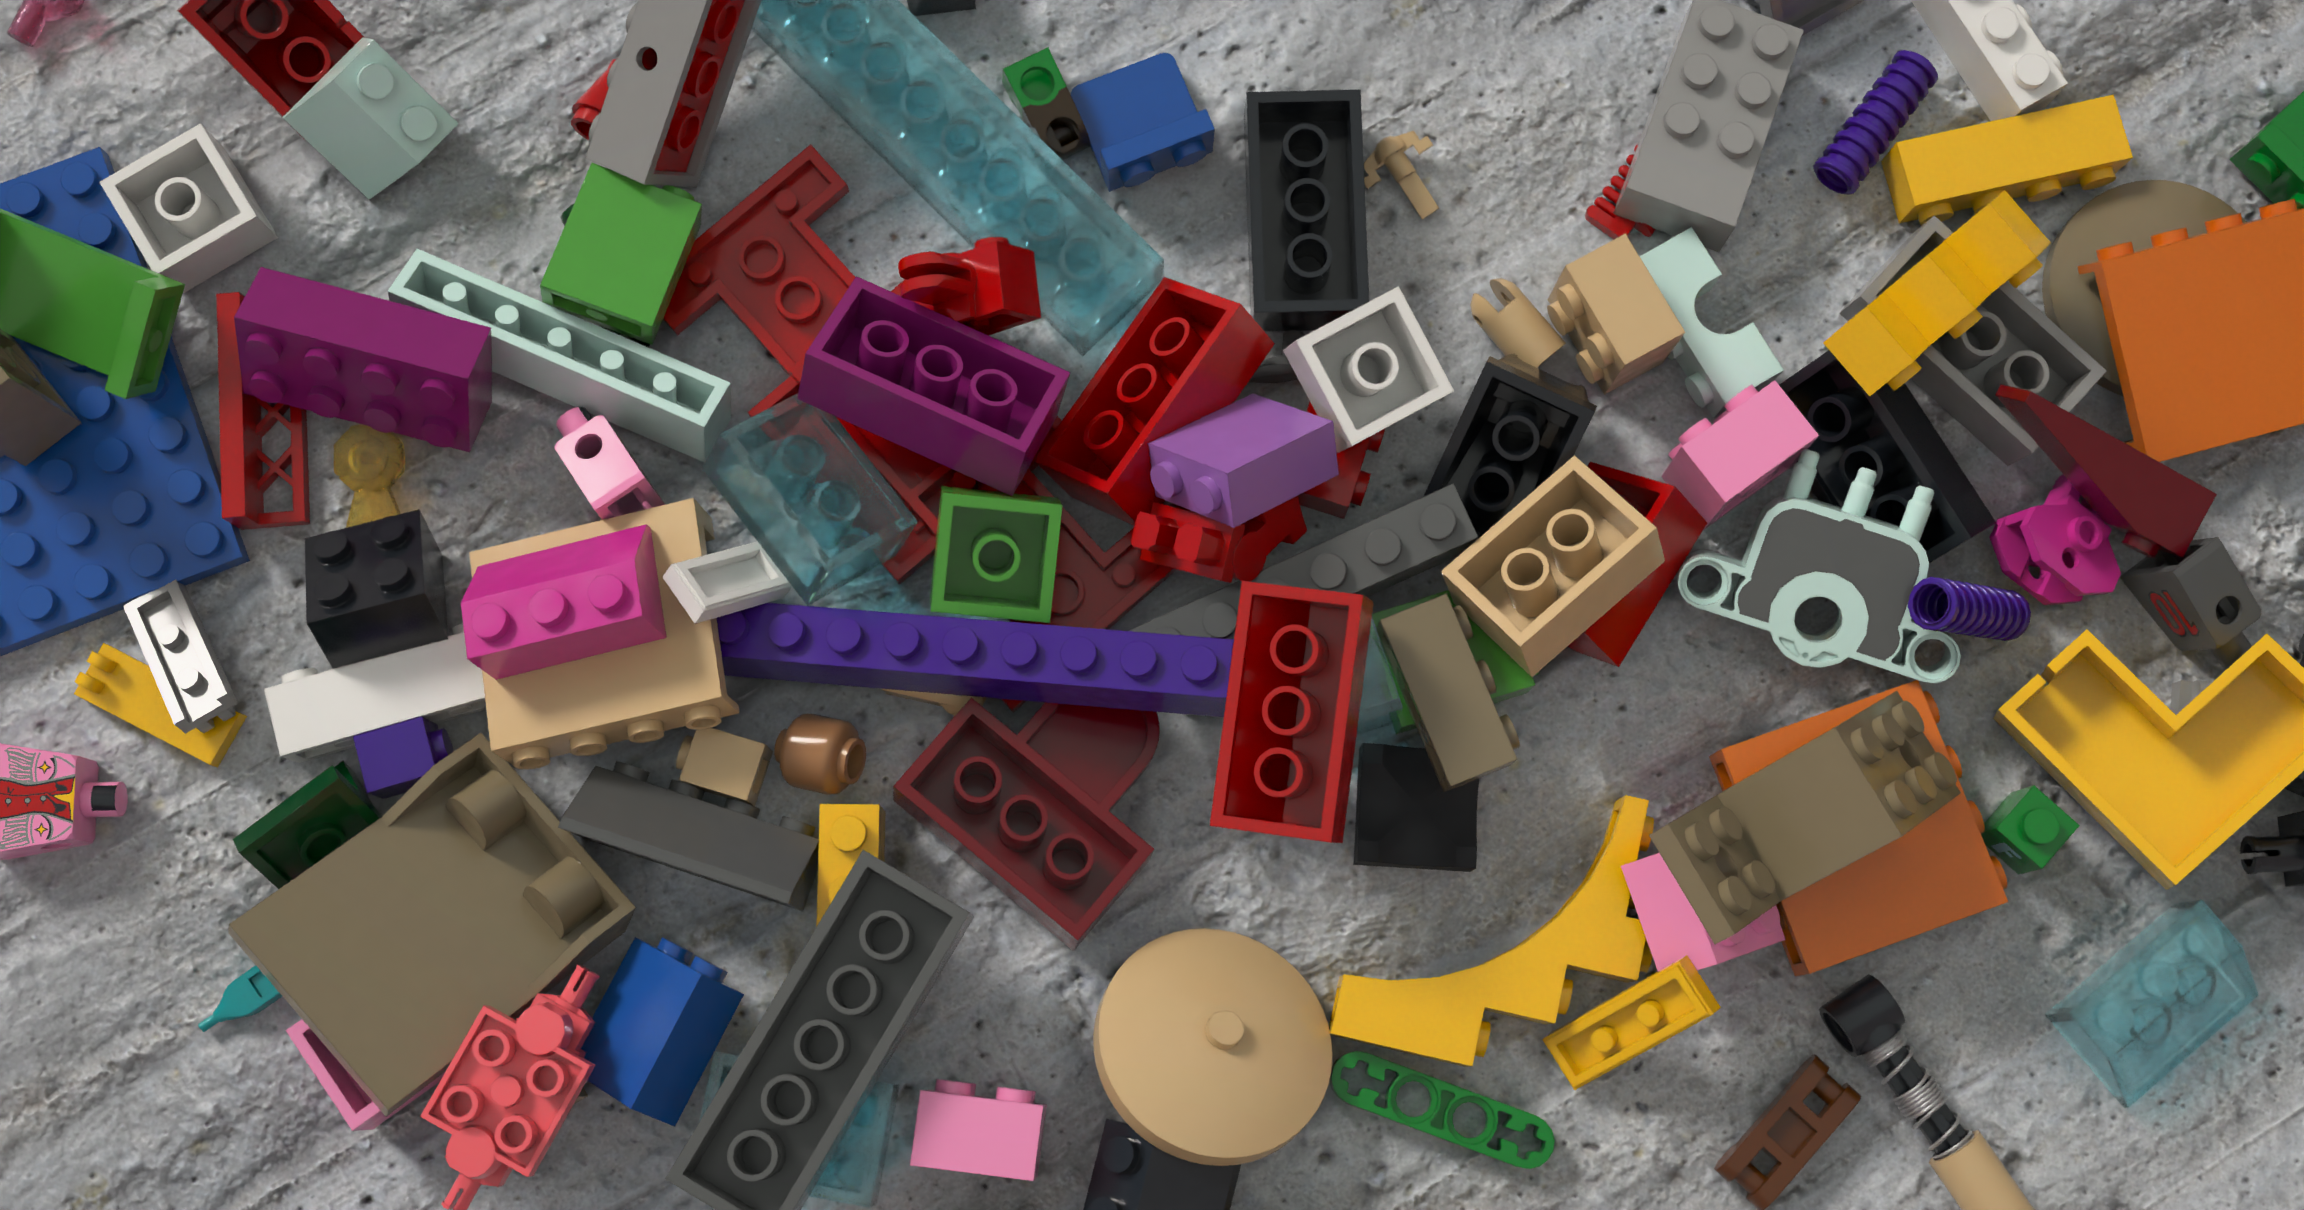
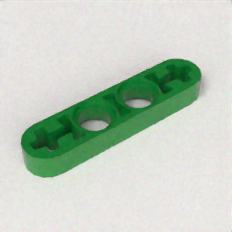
(1443, 1102)

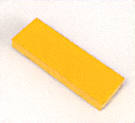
(1631, 1022)

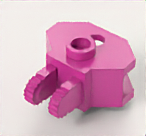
(2065, 543)

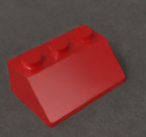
(1678, 530)

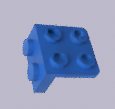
(1142, 121)

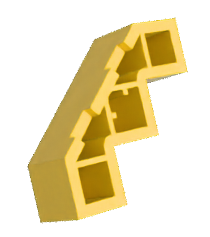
(1939, 295)

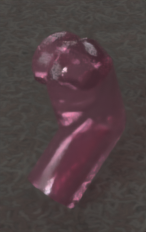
(35, 14)

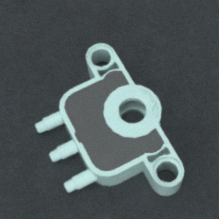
(1835, 553)

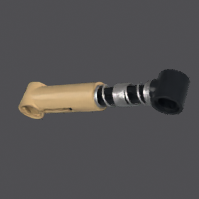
(1868, 1024)

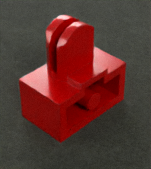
(981, 288)

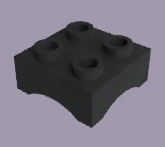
(1408, 817)

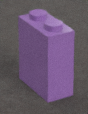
(1243, 459)

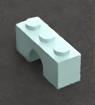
(1713, 362)

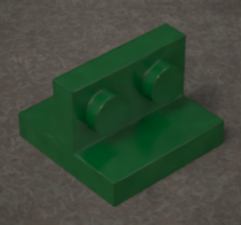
(308, 825)

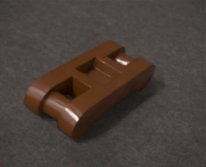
(1788, 1133)

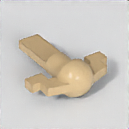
(1391, 153)

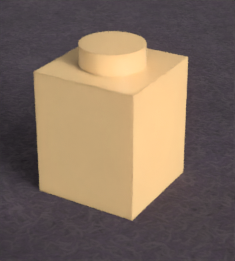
(724, 764)

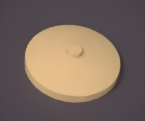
(1212, 1047)

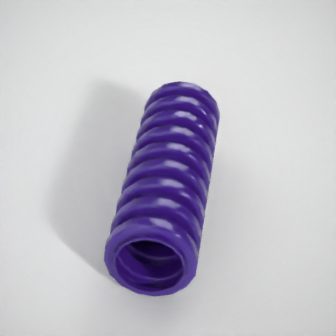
(1875, 122)
(1969, 609)

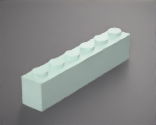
(575, 357)

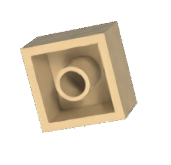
(1613, 315)

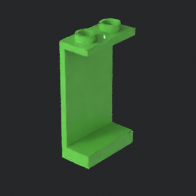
(86, 304)

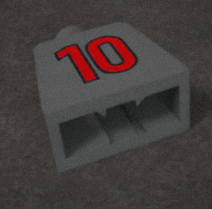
(2197, 599)

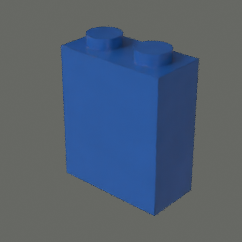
(658, 1028)

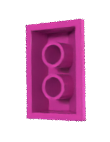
(563, 604)

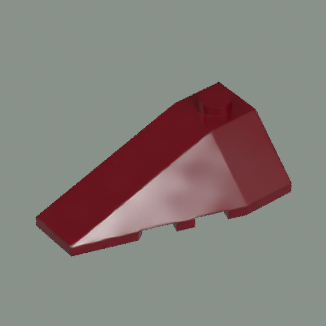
(2120, 483)

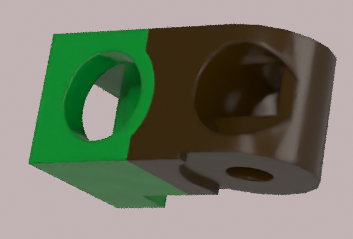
(1046, 103)

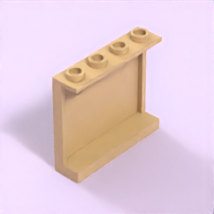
(620, 692)

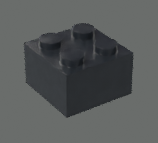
(375, 589)

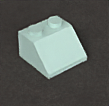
(370, 118)

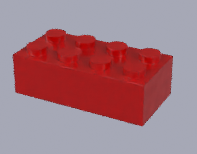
(1169, 368)

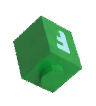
(2027, 830)

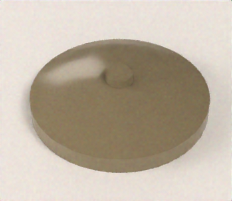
(2113, 218)

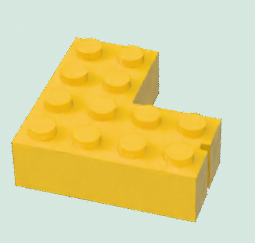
(2158, 778)

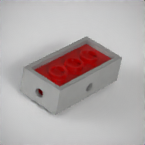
(670, 88)

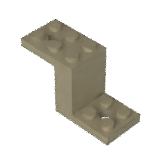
(1806, 815)

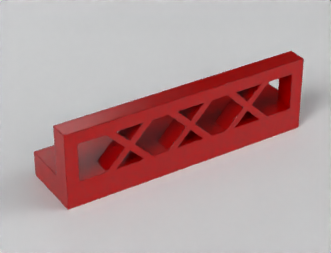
(242, 447)

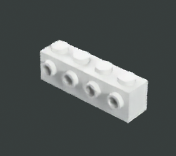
(1995, 54)

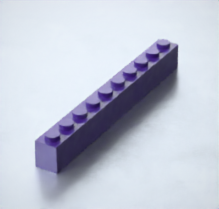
(978, 658)

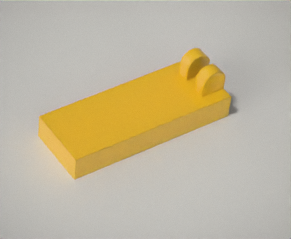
(131, 693)

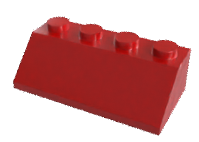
(1292, 711)

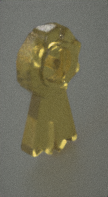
(370, 466)

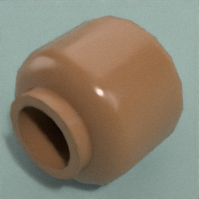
(820, 754)

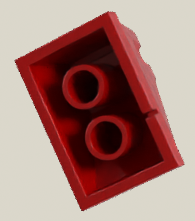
(275, 43)

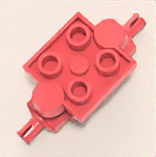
(512, 1088)

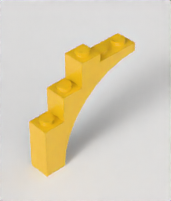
(1587, 934)

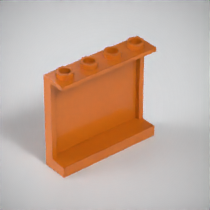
(2208, 330)
(1901, 889)

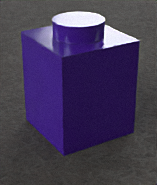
(400, 755)

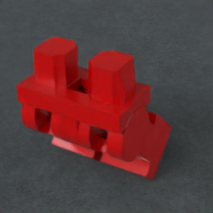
(1213, 549)

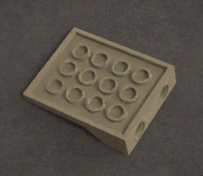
(428, 918)

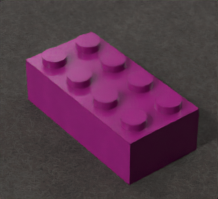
(364, 359)
(932, 385)

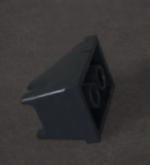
(1511, 438)

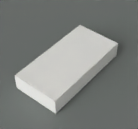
(726, 582)

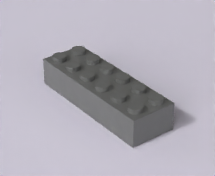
(821, 1042)

